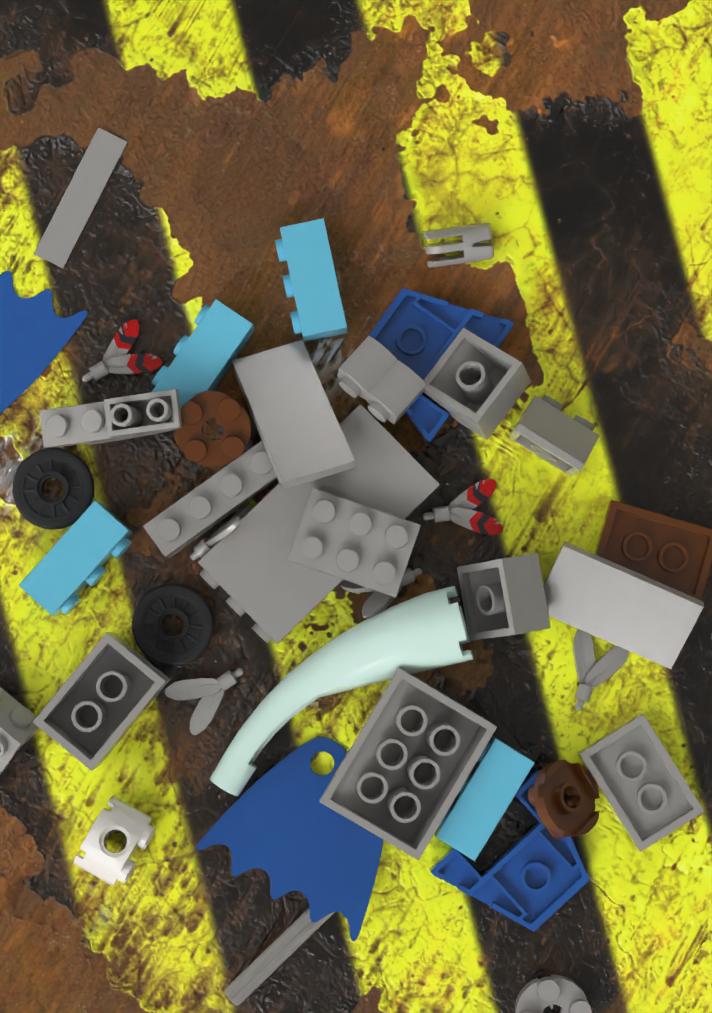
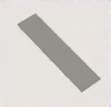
(80, 197)

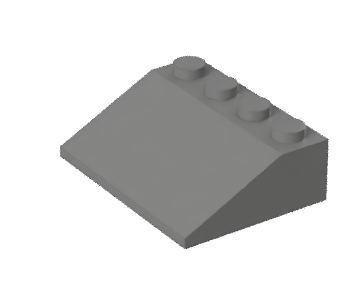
(408, 763)

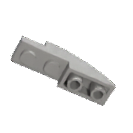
(112, 419)

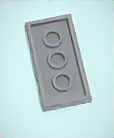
(293, 414)
(620, 605)

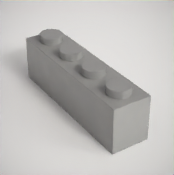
(212, 501)

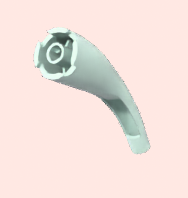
(408, 636)

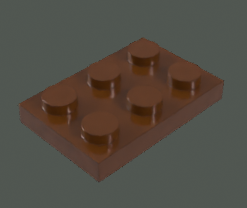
(657, 547)

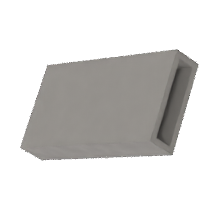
(254, 556)

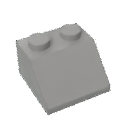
(476, 383)
(555, 435)
(503, 597)

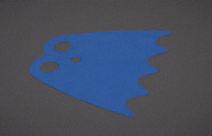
(28, 338)
(300, 840)

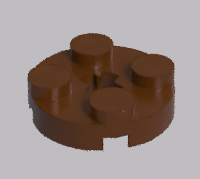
(228, 412)
(549, 801)

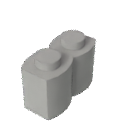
(380, 380)

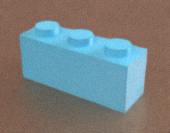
(311, 280)
(206, 353)
(77, 560)
(484, 798)

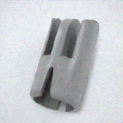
(467, 244)

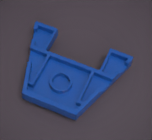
(418, 334)
(528, 879)

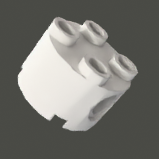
(121, 819)

